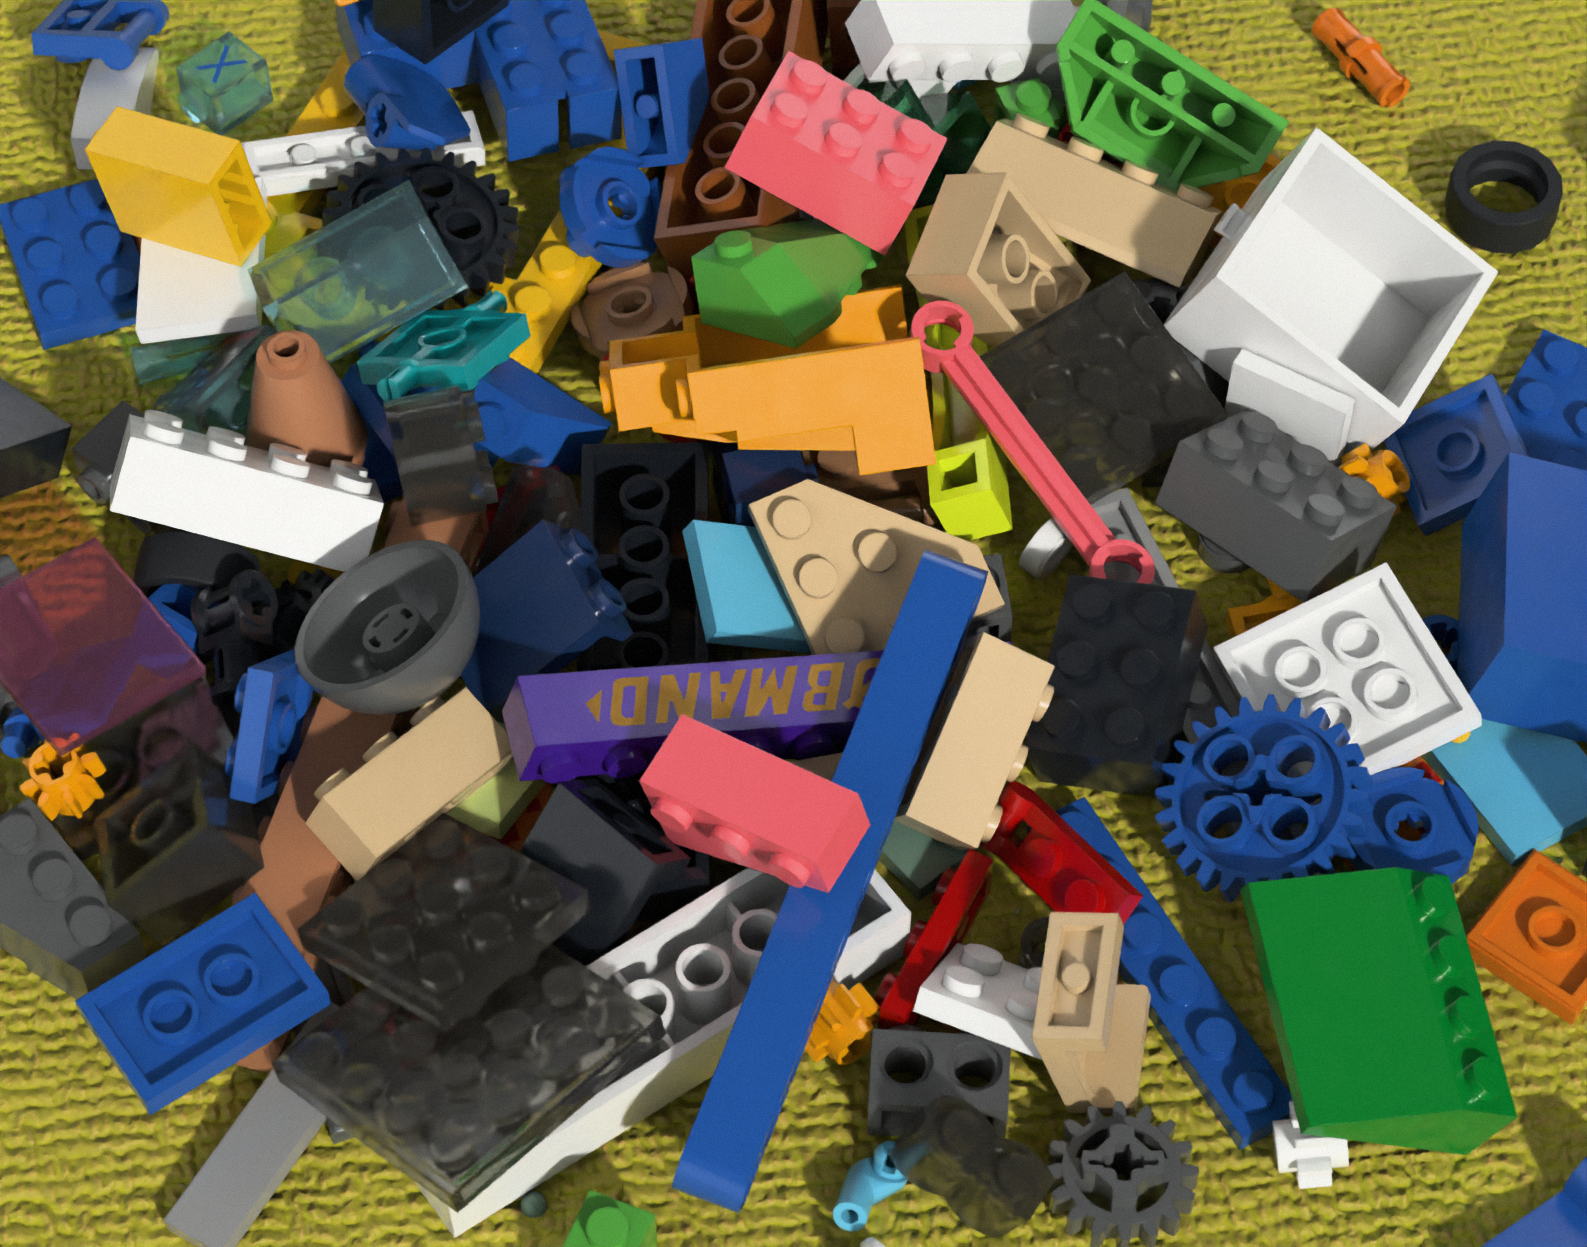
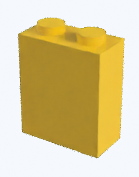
(179, 186)

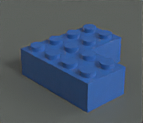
(523, 66)

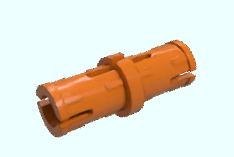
(1360, 57)

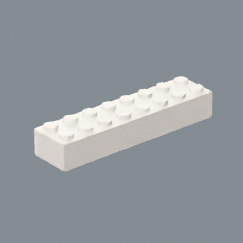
(695, 977)

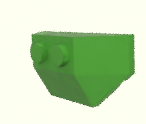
(1158, 105)

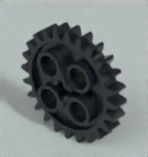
(465, 210)

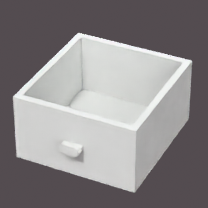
(1336, 285)

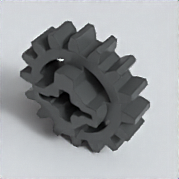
(1127, 1147)

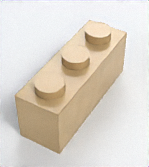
(976, 742)
(409, 781)

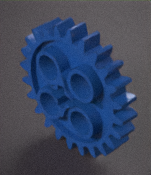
(1271, 745)

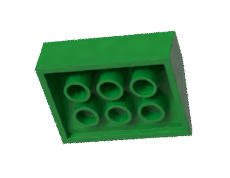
(1379, 1009)

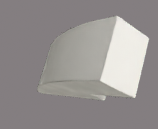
(105, 90)

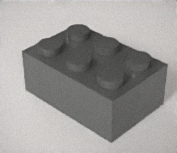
(1276, 504)

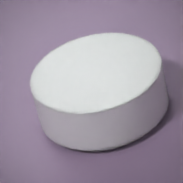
(1045, 550)

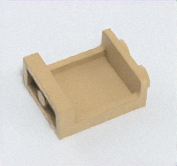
(1084, 1021)

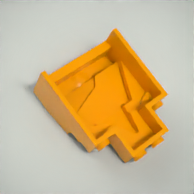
(840, 391)

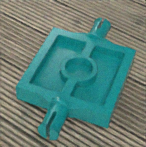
(445, 348)

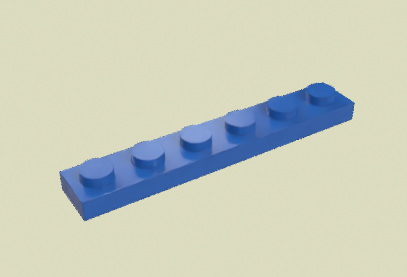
(1188, 1005)

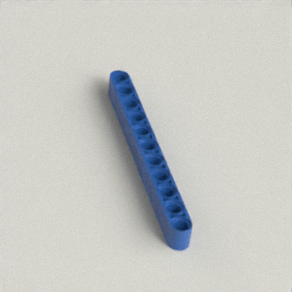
(816, 924)

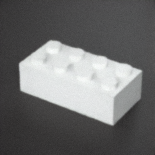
(245, 493)

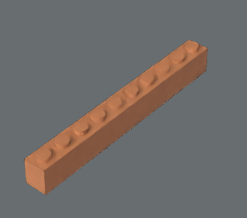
(298, 868)

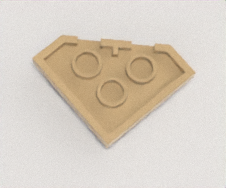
(851, 563)

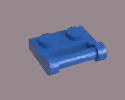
(87, 28)

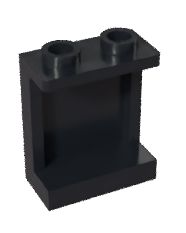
(607, 850)

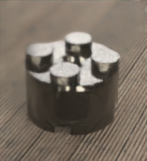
(437, 455)

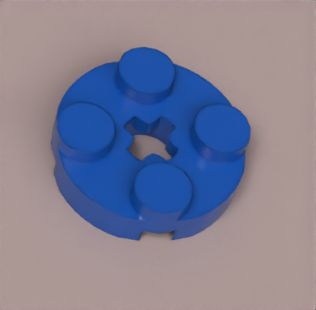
(587, 214)
(1425, 803)

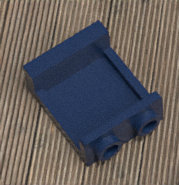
(539, 611)

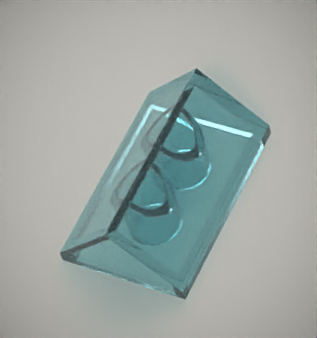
(359, 274)

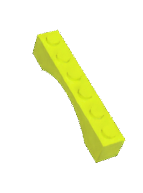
(970, 469)

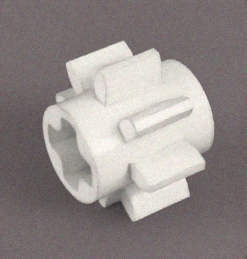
(1307, 1155)

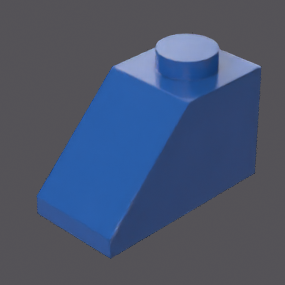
(662, 99)
(533, 420)

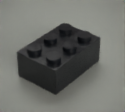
(1119, 685)

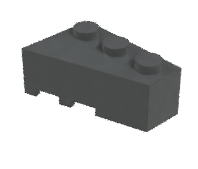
(56, 909)

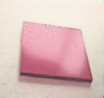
(86, 647)

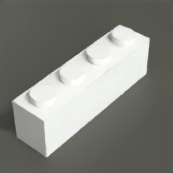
(959, 39)

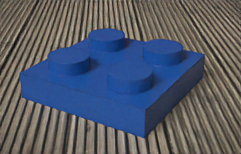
(1455, 451)
(272, 713)

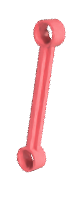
(1024, 445)

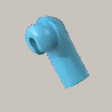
(865, 1186)

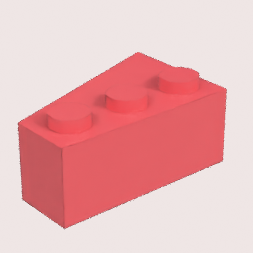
(752, 807)

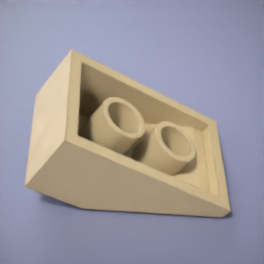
(993, 257)

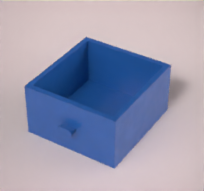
(1527, 598)

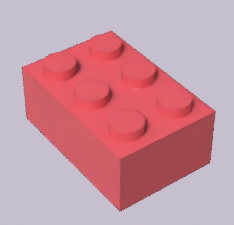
(836, 153)

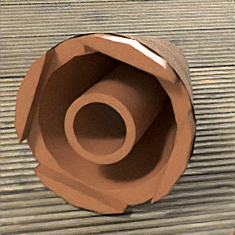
(302, 403)

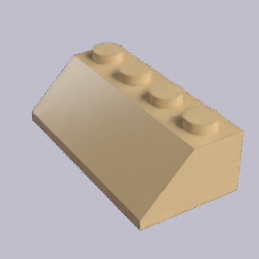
(1101, 203)

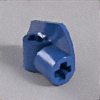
(403, 105)

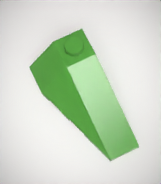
(779, 279)

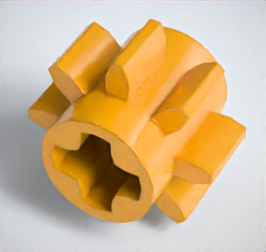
(1380, 469)
(63, 782)
(843, 1025)

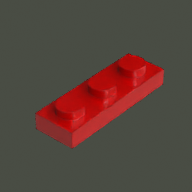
(958, 902)

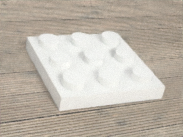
(1361, 660)

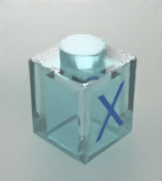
(224, 84)

